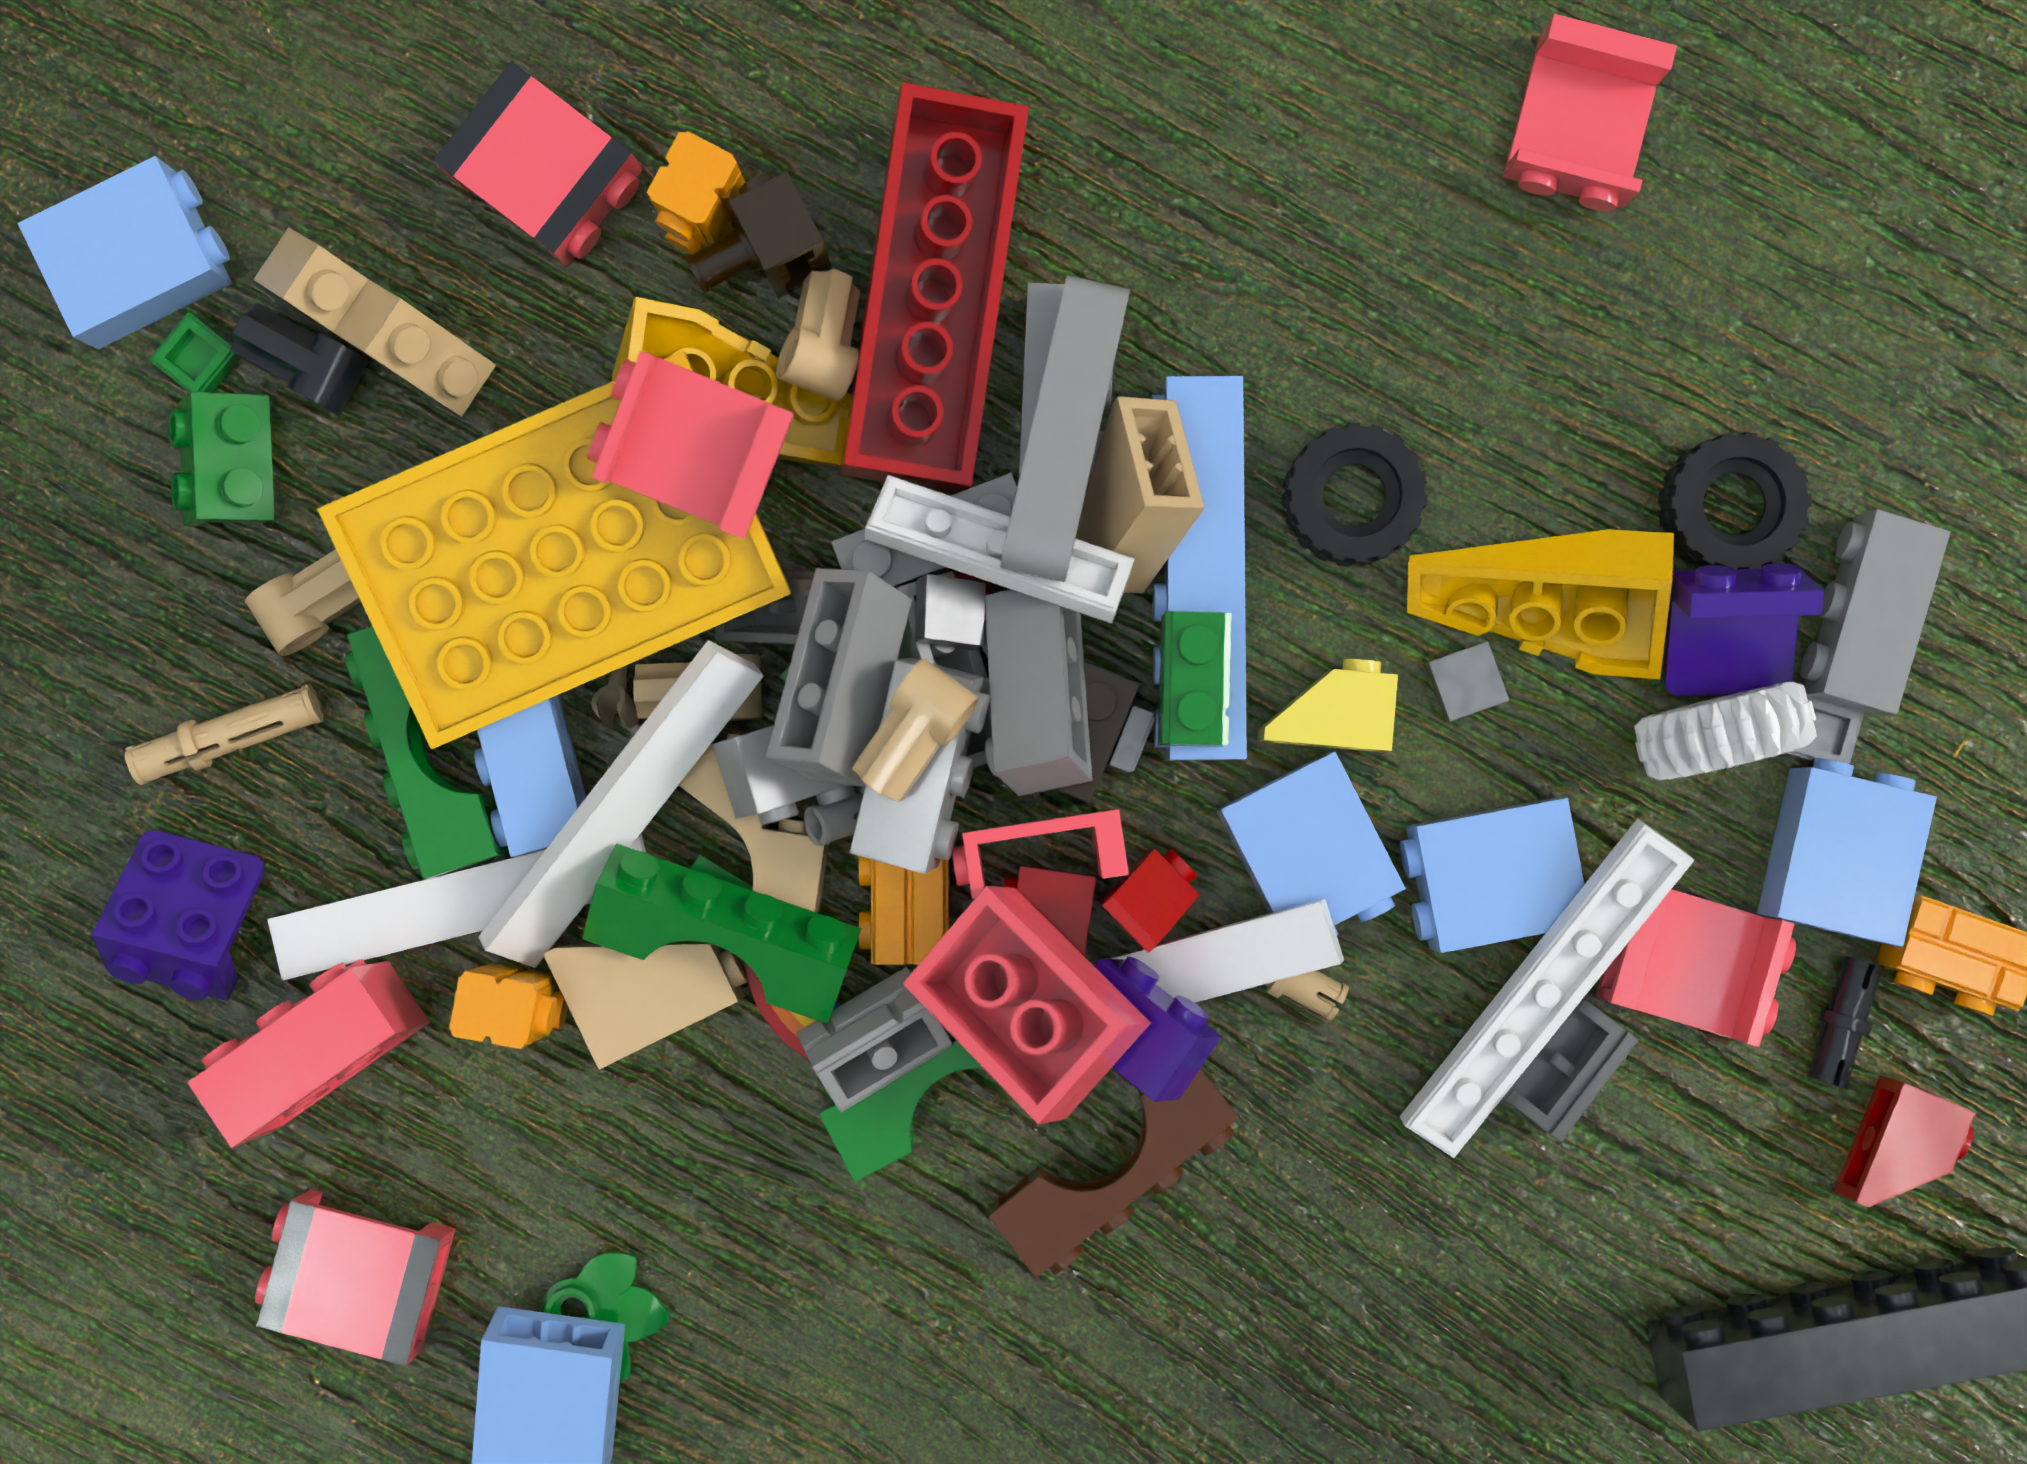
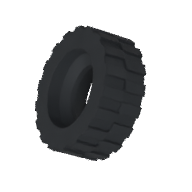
(1388, 460)
(1769, 468)

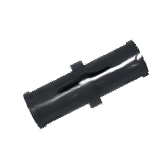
(1845, 1022)

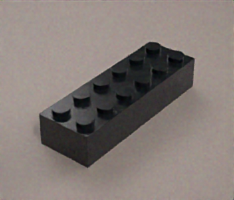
(1843, 1340)

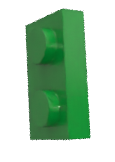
(223, 458)

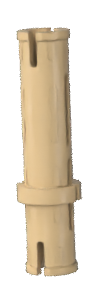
(198, 744)

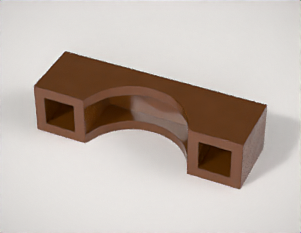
(1052, 1215)

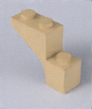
(374, 321)
(782, 858)

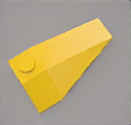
(745, 365)
(1573, 594)

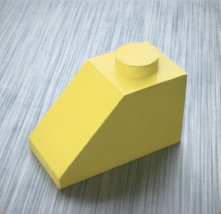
(1340, 711)

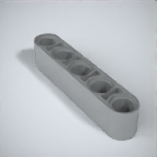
(1065, 429)

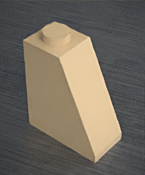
(1141, 487)
(636, 1002)

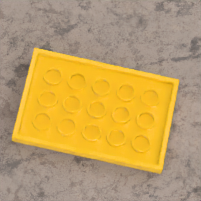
(526, 577)

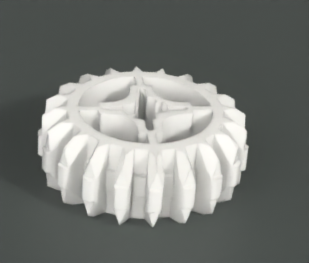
(1726, 731)

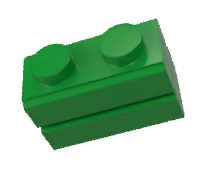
(1194, 679)

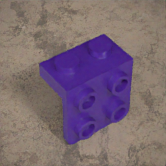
(1735, 627)
(178, 915)

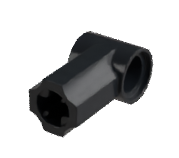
(310, 363)

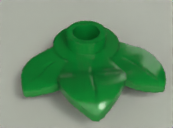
(610, 1296)

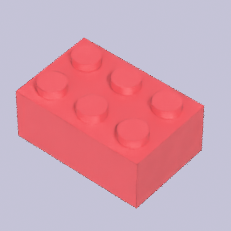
(1026, 1004)
(306, 1049)

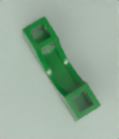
(444, 823)
(654, 902)
(882, 1124)

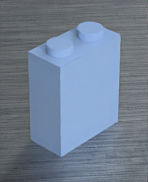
(127, 252)
(1312, 842)
(1847, 852)
(1492, 873)
(547, 1389)

